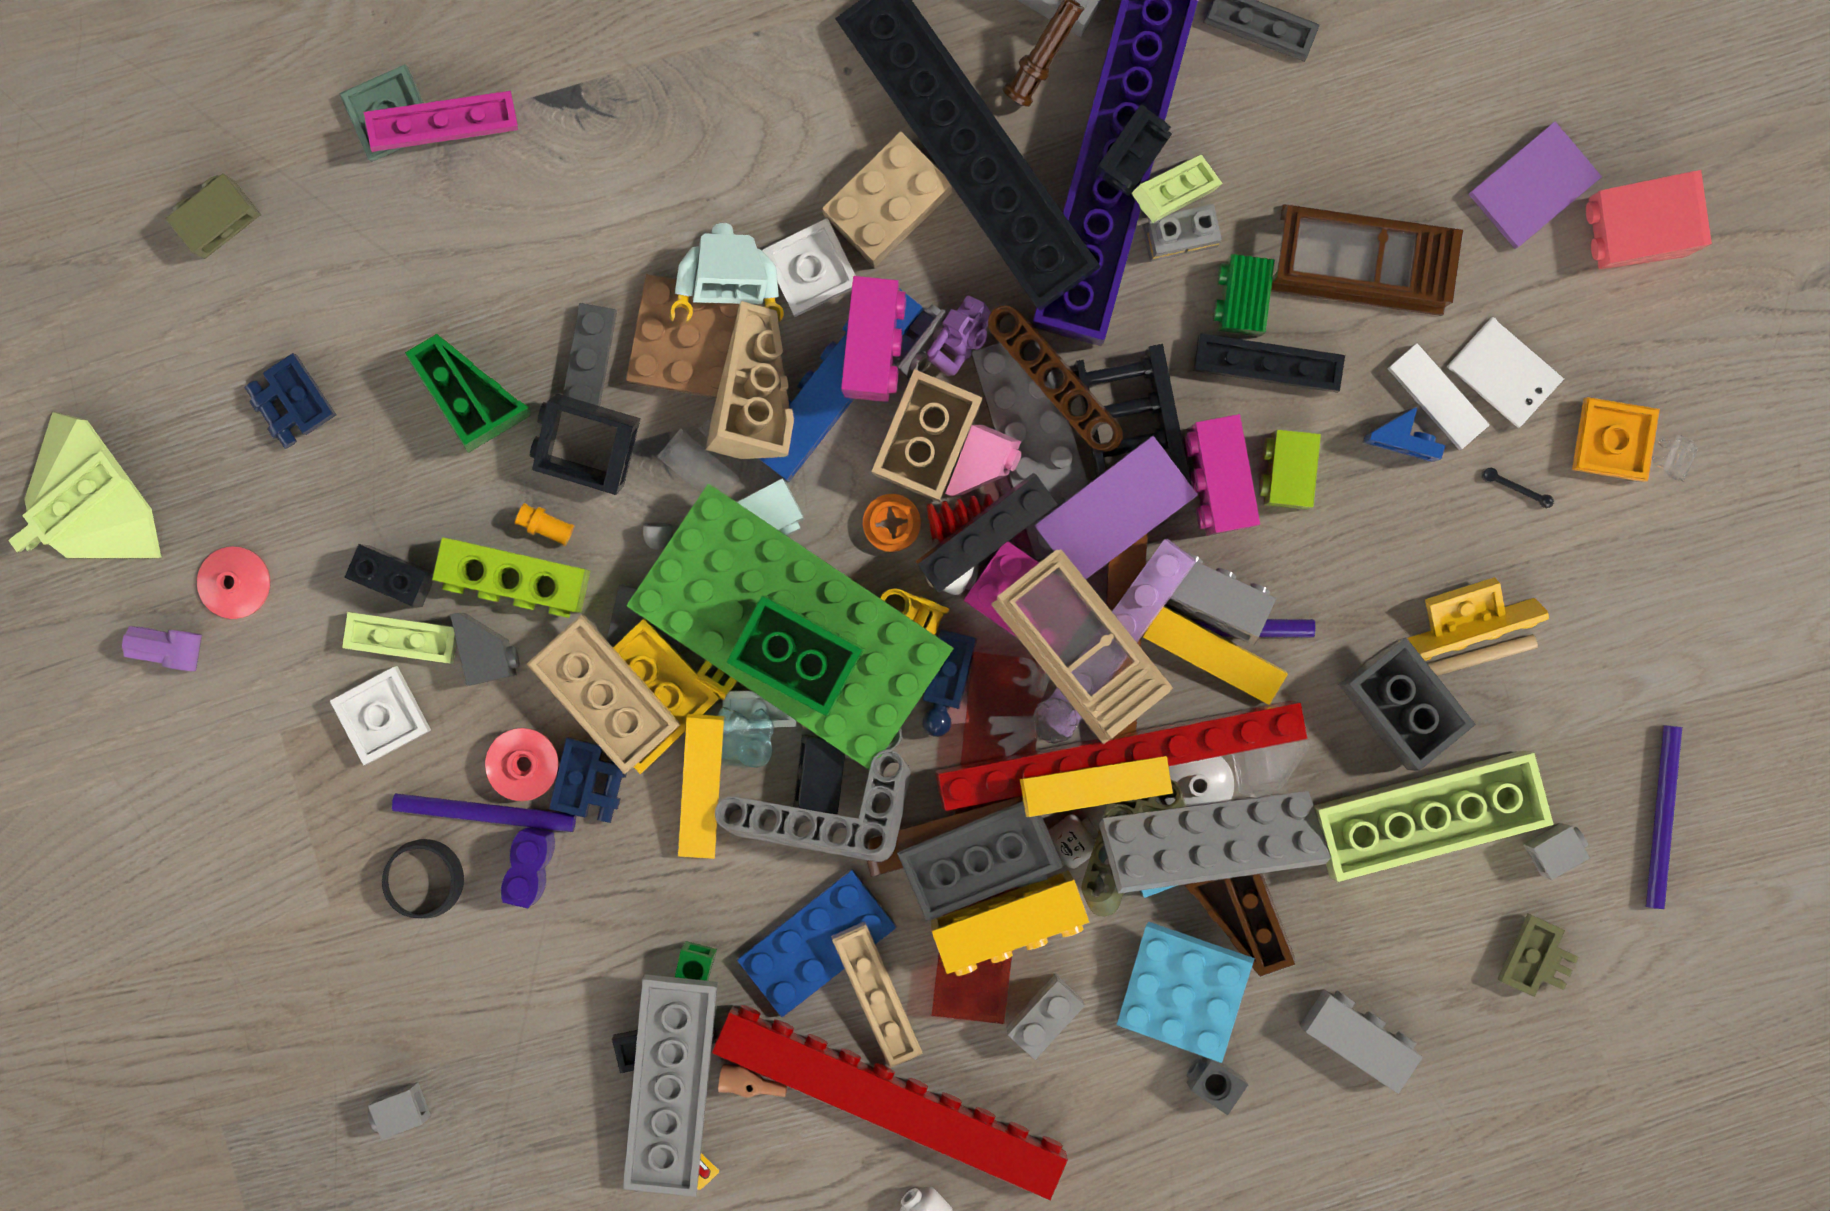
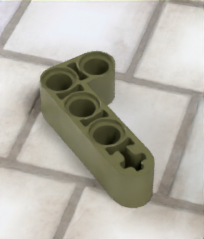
(1097, 871)

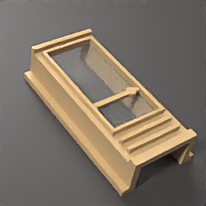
(1081, 646)

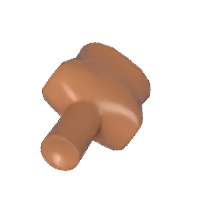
(747, 1083)

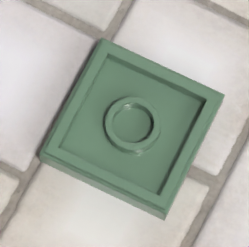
(382, 92)

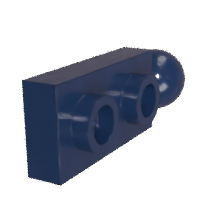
(949, 683)

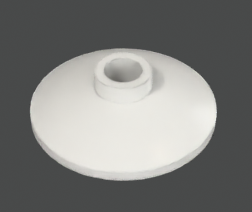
(1213, 771)

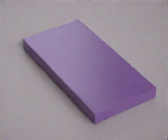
(1117, 508)

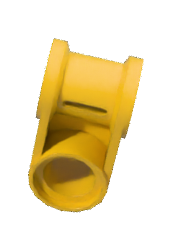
(918, 609)

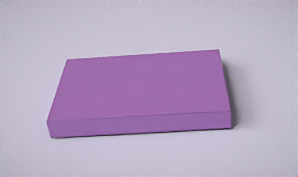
(1535, 185)

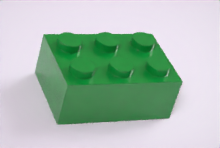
(795, 655)

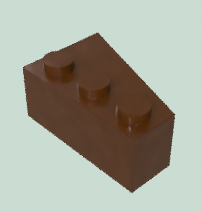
(1248, 918)

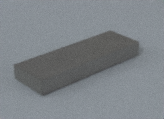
(1264, 25)

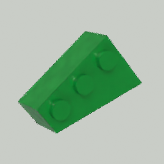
(465, 395)

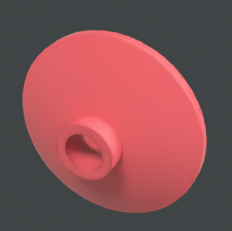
(249, 587)
(504, 770)

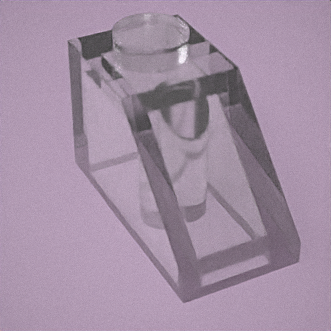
(697, 464)
(1268, 767)

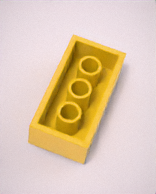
(1008, 923)

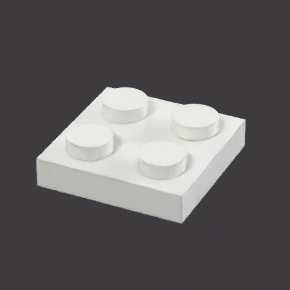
(811, 267)
(380, 715)

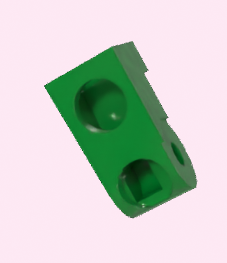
(695, 961)

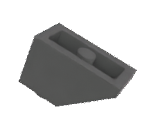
(483, 651)

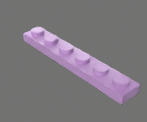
(1149, 592)

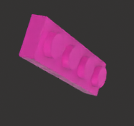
(440, 121)

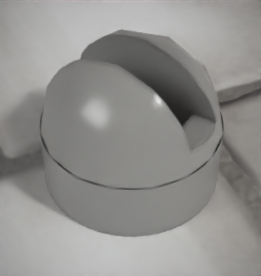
(657, 535)

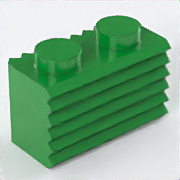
(1244, 294)

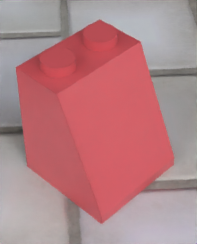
(1649, 221)

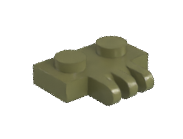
(1536, 957)

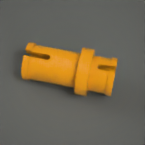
(544, 524)

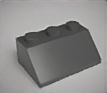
(1407, 705)

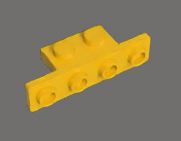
(1473, 616)

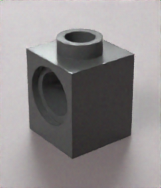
(1227, 1094)

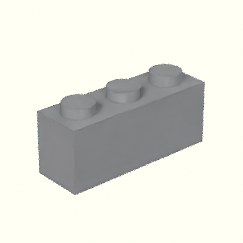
(1223, 601)
(1362, 1039)

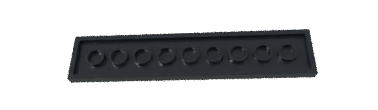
(969, 147)

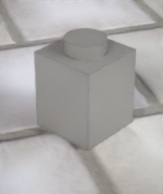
(1557, 850)
(398, 1111)

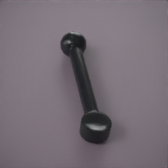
(1491, 474)

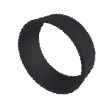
(453, 864)

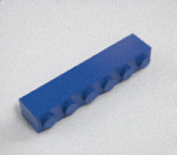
(822, 401)

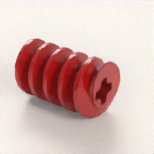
(948, 520)

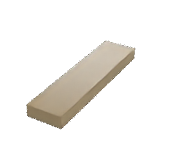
(877, 994)

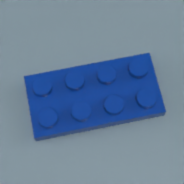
(801, 952)

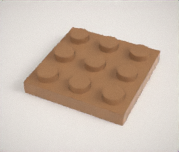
(676, 352)

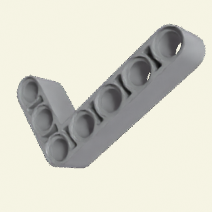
(825, 824)

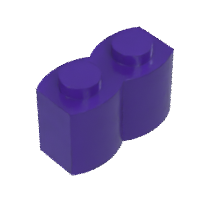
(528, 858)

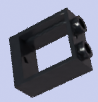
(620, 458)

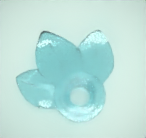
(745, 733)

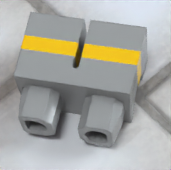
(1182, 232)

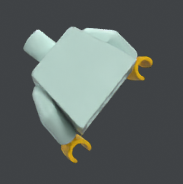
(726, 271)

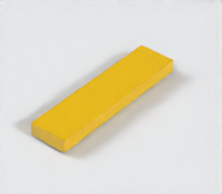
(1215, 654)
(700, 785)
(1096, 786)

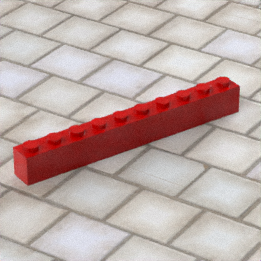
(1178, 741)
(891, 1102)

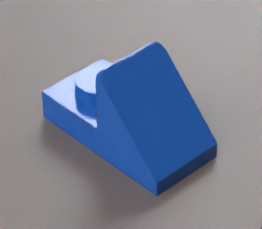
(1397, 438)

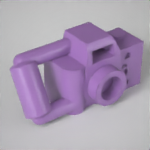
(960, 334)

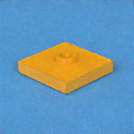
(1615, 439)

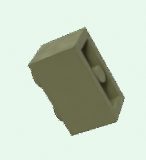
(212, 215)

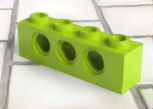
(456, 557)

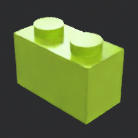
(1290, 469)

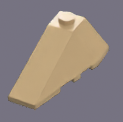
(752, 398)

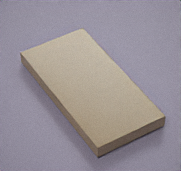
(603, 694)

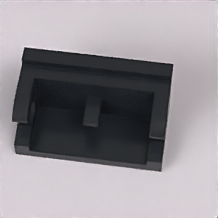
(1134, 150)
(819, 776)

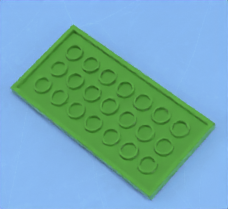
(713, 581)

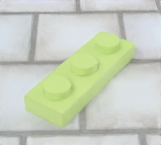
(1176, 188)
(399, 637)

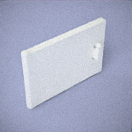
(1505, 372)

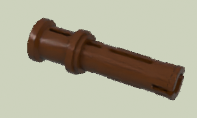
(1035, 65)

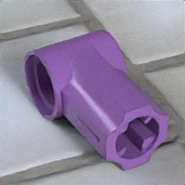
(171, 648)

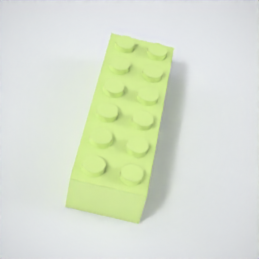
(1433, 815)

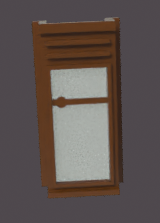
(1367, 260)

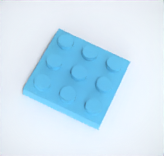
(1185, 991)

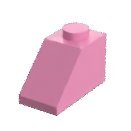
(984, 459)

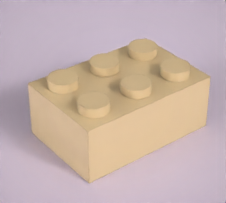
(887, 199)
(926, 435)

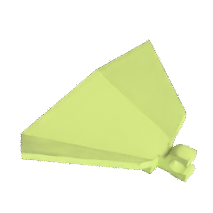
(84, 499)

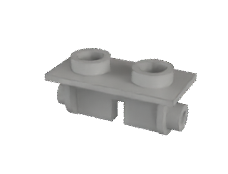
(914, 353)

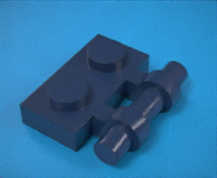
(298, 394)
(577, 780)

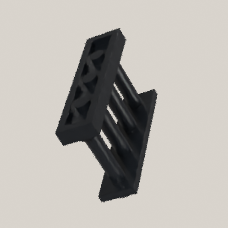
(1158, 402)

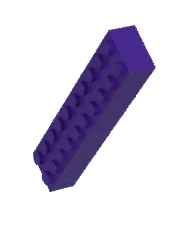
(1136, 71)

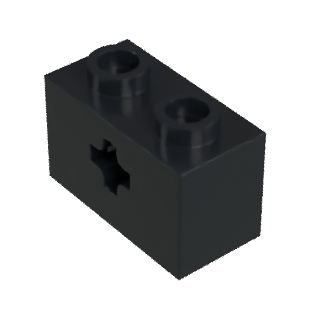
(390, 575)

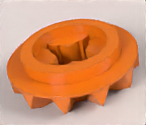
(878, 511)

